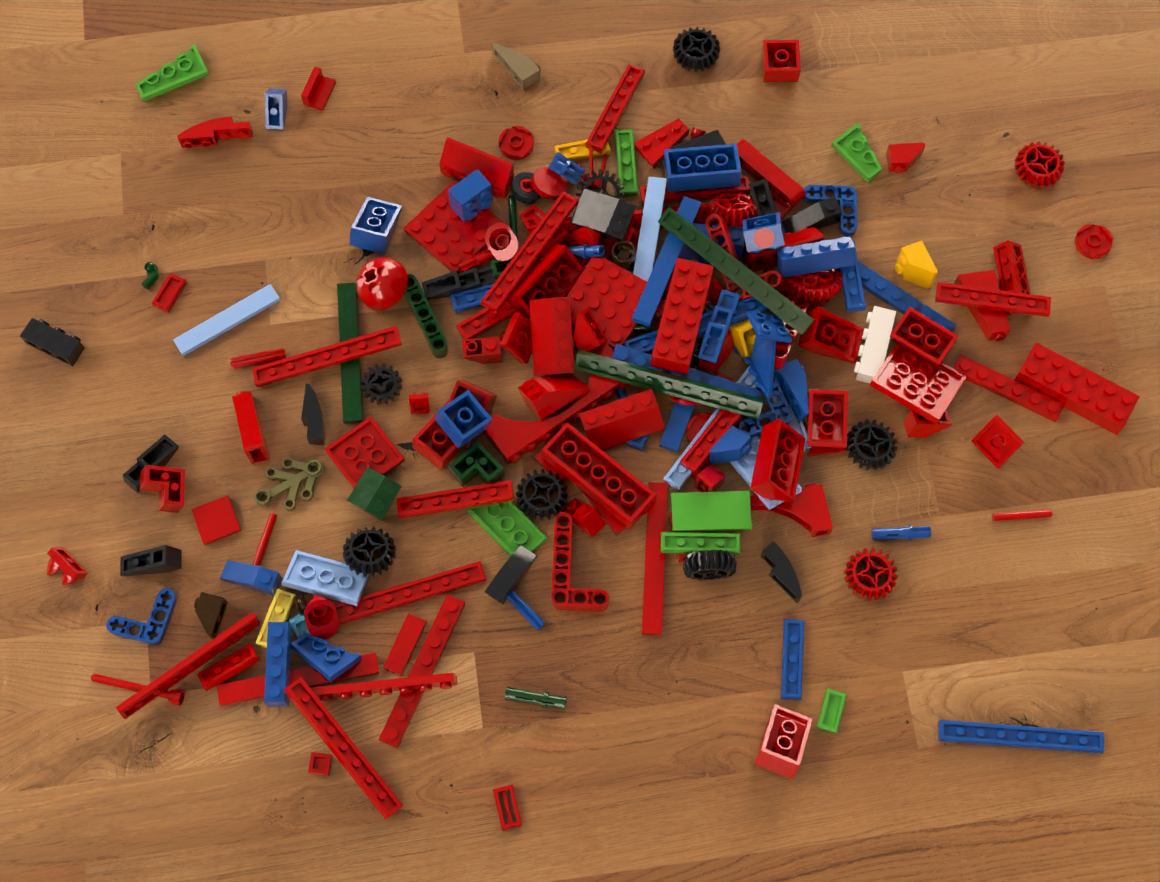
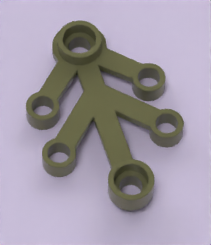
(292, 482)

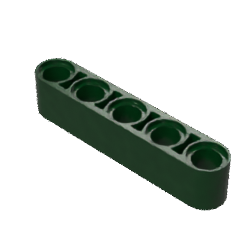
(428, 323)

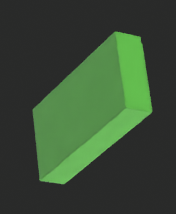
(831, 711)

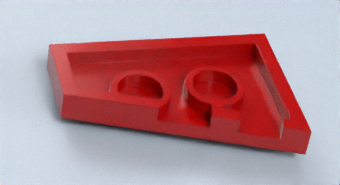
(654, 144)
(531, 218)

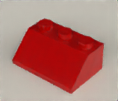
(924, 336)

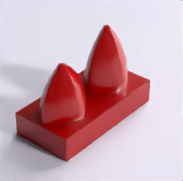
(63, 560)

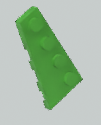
(183, 70)

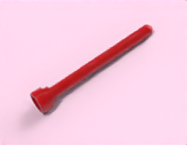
(174, 696)

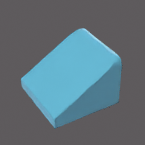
(299, 625)

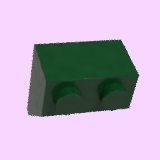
(374, 493)

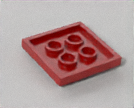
(363, 448)

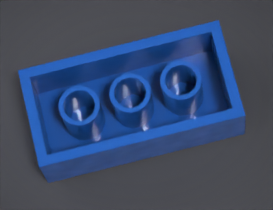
(702, 167)

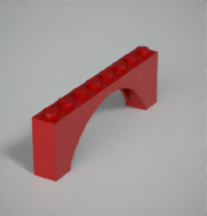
(517, 437)
(807, 509)

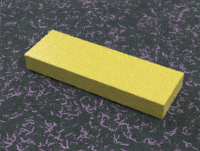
(278, 612)

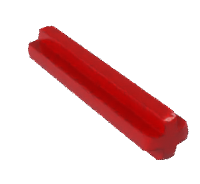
(258, 358)

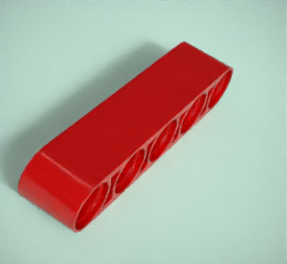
(762, 168)

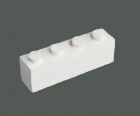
(875, 344)

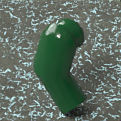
(152, 275)

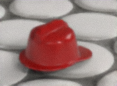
(501, 241)
(321, 617)

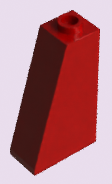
(992, 322)
(250, 427)

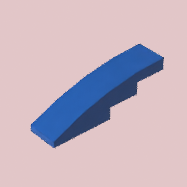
(719, 326)

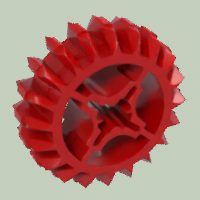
(1037, 170)
(733, 208)
(885, 569)

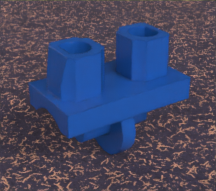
(566, 168)

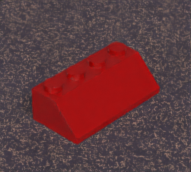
(461, 160)
(768, 257)
(548, 278)
(551, 336)
(622, 420)
(778, 462)

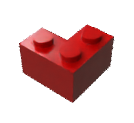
(169, 484)

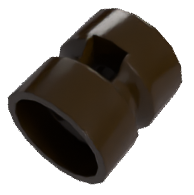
(624, 255)

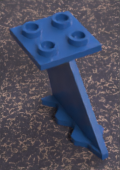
(768, 331)

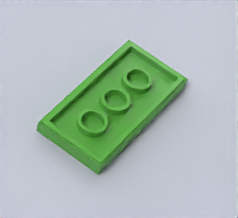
(711, 511)
(508, 526)

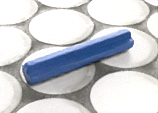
(525, 610)

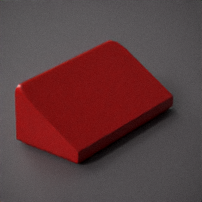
(583, 236)

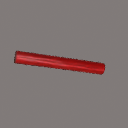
(1021, 515)
(265, 539)

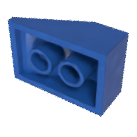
(375, 225)

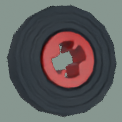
(517, 188)

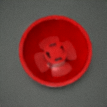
(381, 283)

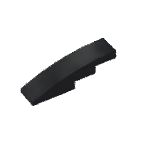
(457, 282)

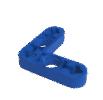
(843, 202)
(772, 415)
(146, 628)

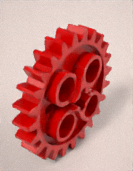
(815, 284)

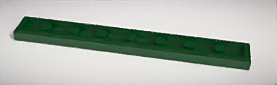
(351, 369)

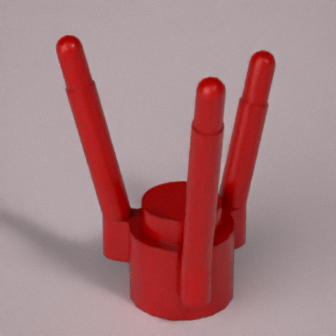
(595, 184)

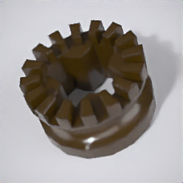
(299, 603)

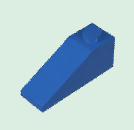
(794, 387)
(252, 577)

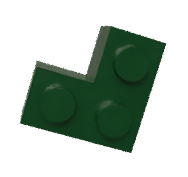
(476, 462)

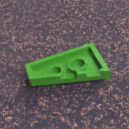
(855, 150)

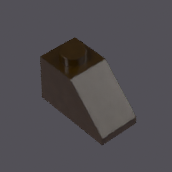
(210, 612)

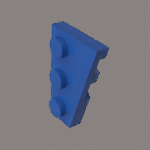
(323, 657)

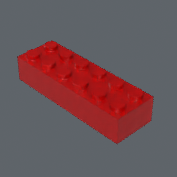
(681, 316)
(1077, 388)
(598, 475)

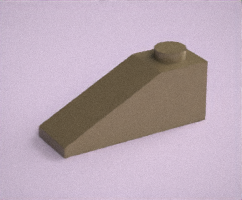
(520, 67)

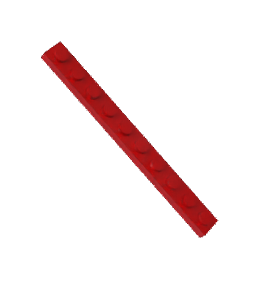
(487, 319)

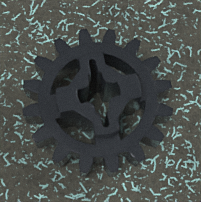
(392, 382)

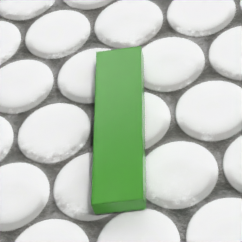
(626, 162)
(689, 542)

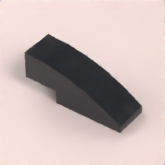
(313, 417)
(156, 455)
(782, 571)
(510, 574)

